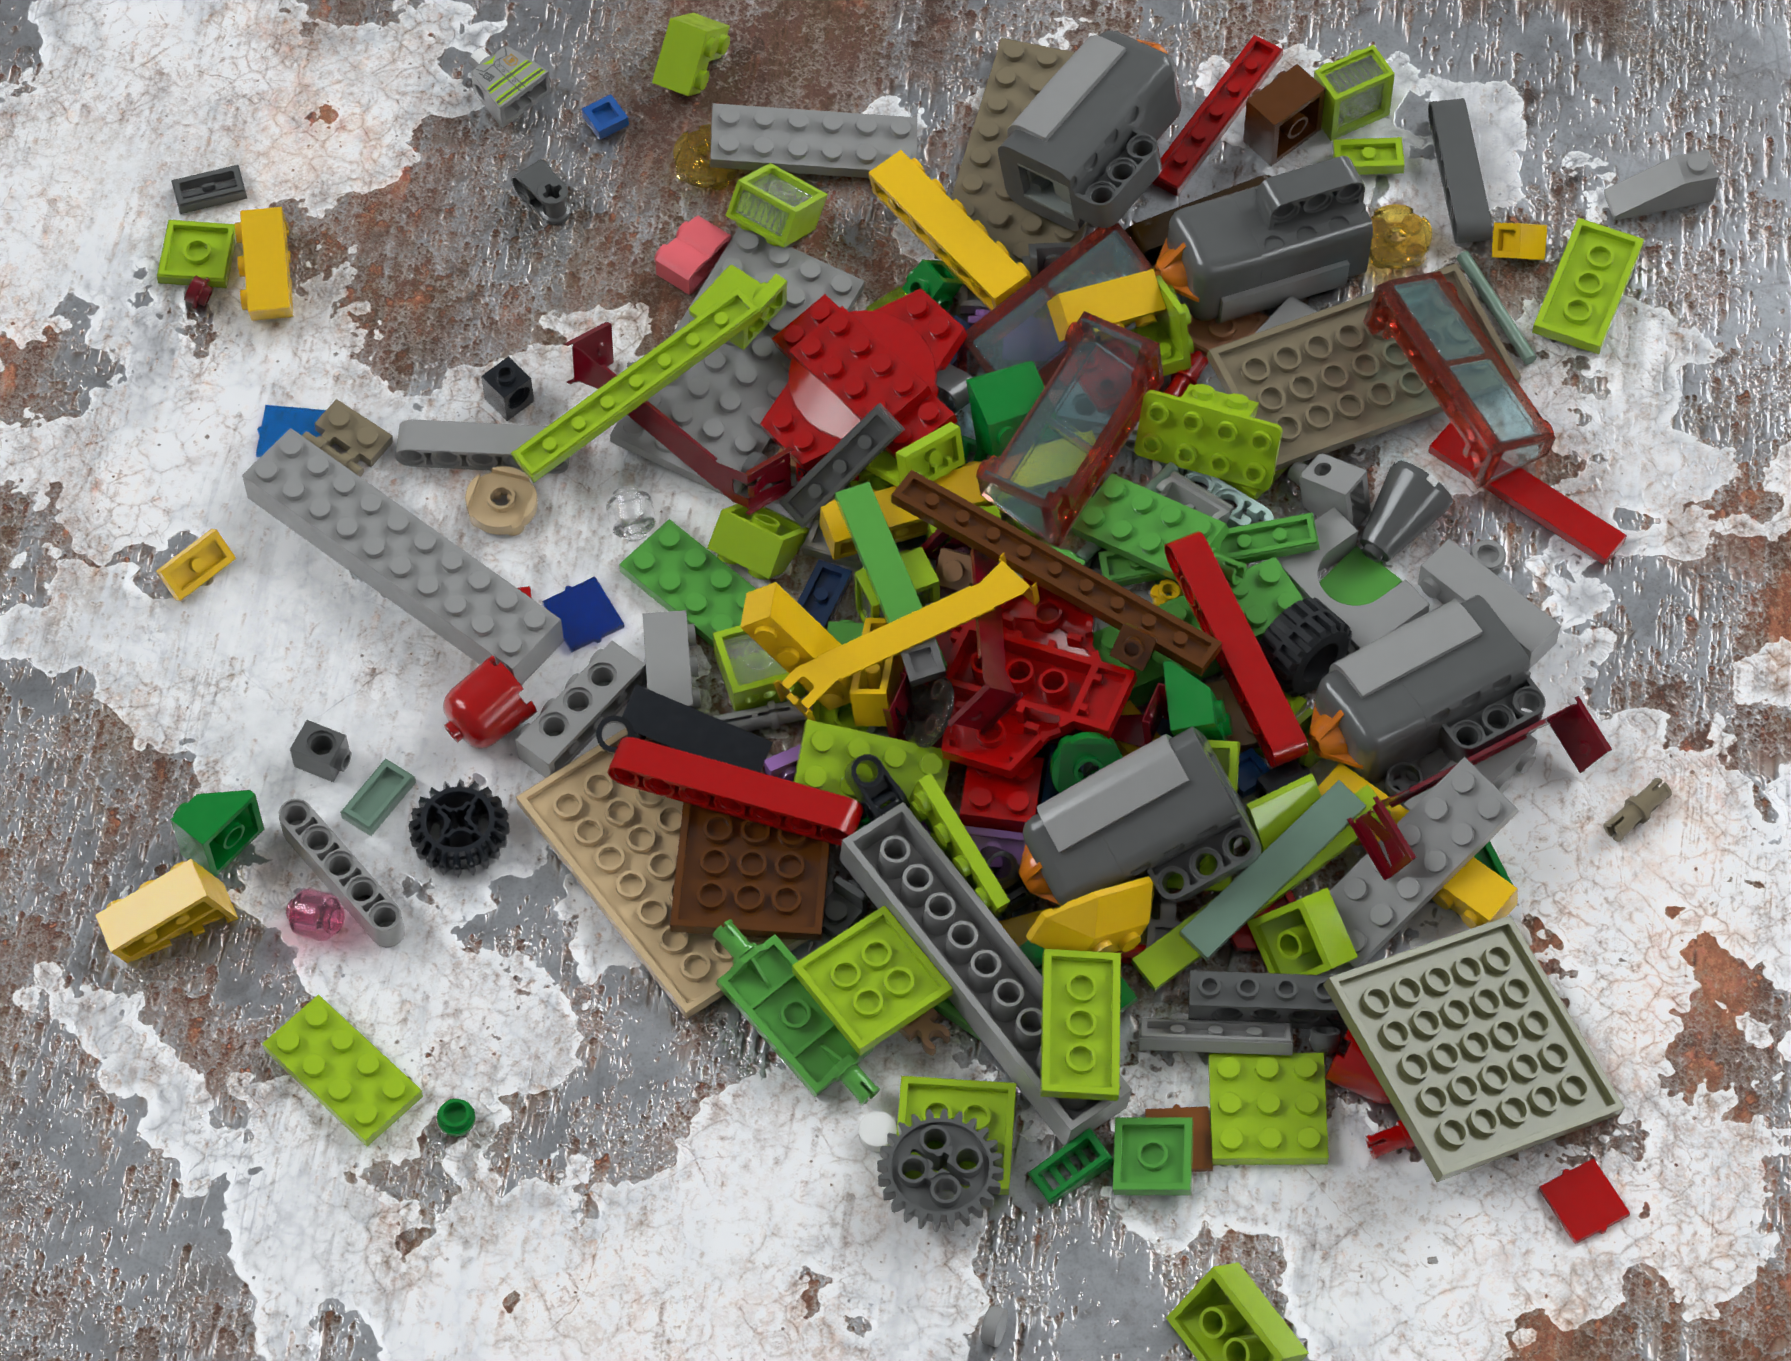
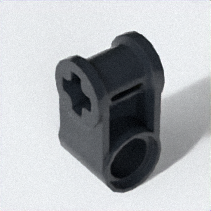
(878, 790)
(1009, 880)

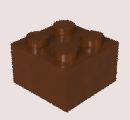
(1283, 114)

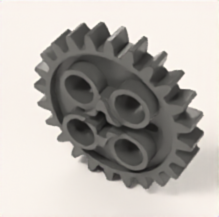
(960, 1145)

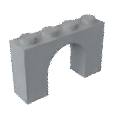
(1369, 621)

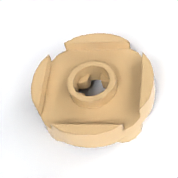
(503, 519)

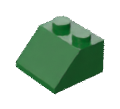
(1001, 403)
(1194, 705)
(217, 827)

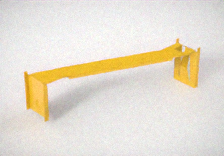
(904, 633)

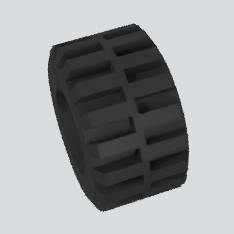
(1304, 645)

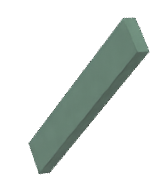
(1272, 870)

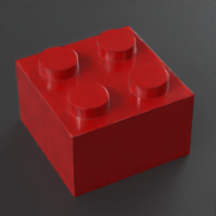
(999, 801)

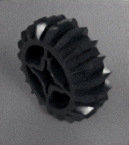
(462, 846)

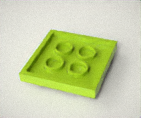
(872, 980)
(986, 1101)
(1268, 1109)

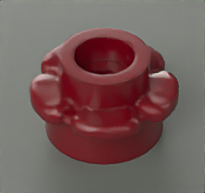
(199, 292)

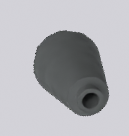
(1402, 511)

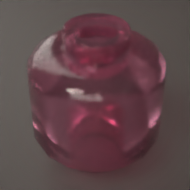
(315, 914)

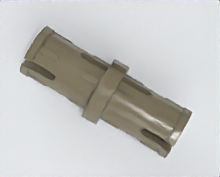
(1637, 809)

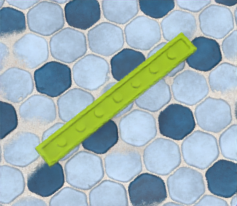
(636, 384)
(1173, 954)

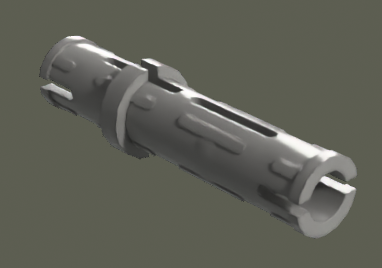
(765, 716)

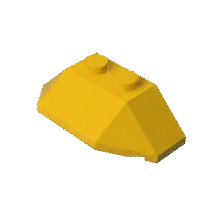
(1097, 921)

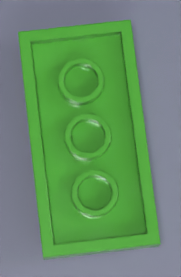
(688, 578)

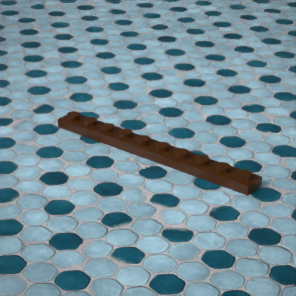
(1054, 570)

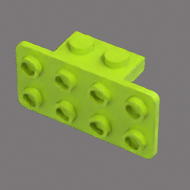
(1209, 435)

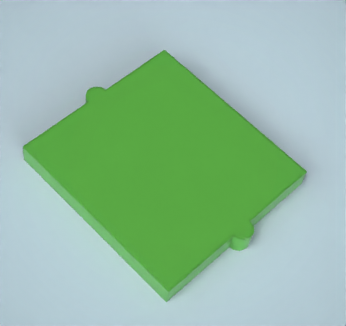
(1358, 580)

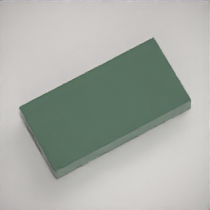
(378, 797)

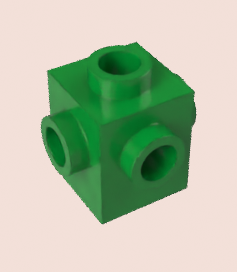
(935, 280)

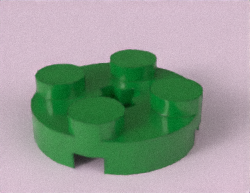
(1076, 751)

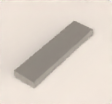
(1215, 1036)

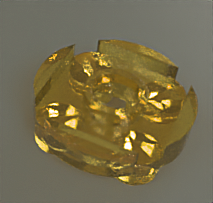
(692, 167)
(1404, 253)

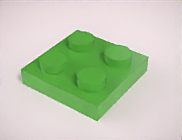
(1153, 1156)

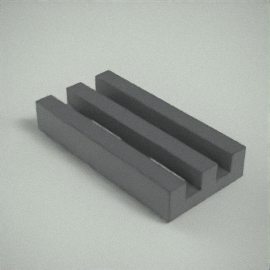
(210, 193)

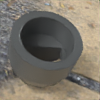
(1325, 1038)

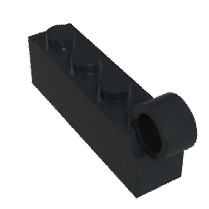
(686, 729)

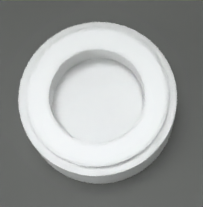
(874, 1130)

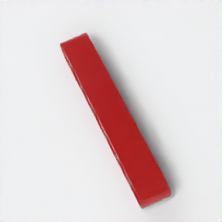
(1240, 652)
(735, 790)

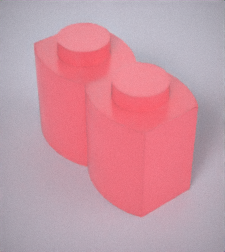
(691, 254)

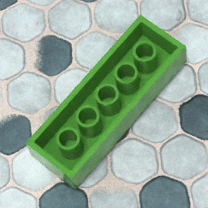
(1262, 597)

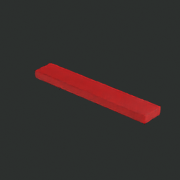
(1216, 114)
(1537, 501)

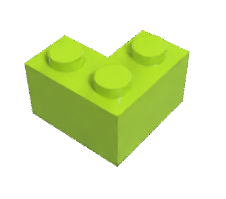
(686, 52)

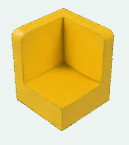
(1519, 241)

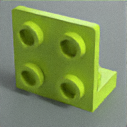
(768, 297)
(1171, 331)
(929, 456)

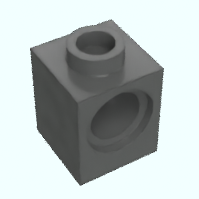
(315, 738)

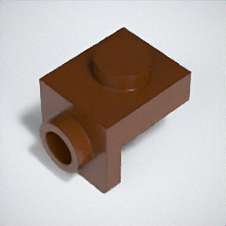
(1134, 646)

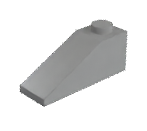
(1666, 186)

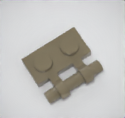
(351, 432)

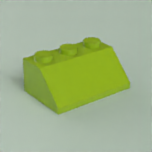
(1233, 1320)

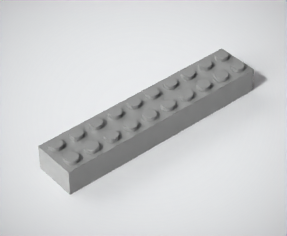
(402, 556)
(989, 973)

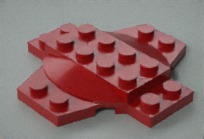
(853, 362)
(1053, 666)

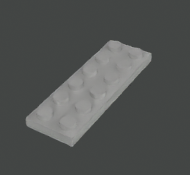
(807, 139)
(1444, 835)

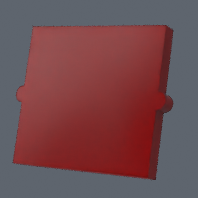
(1584, 1201)

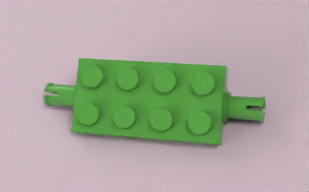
(1141, 522)
(788, 1016)

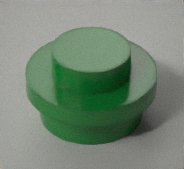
(456, 1117)

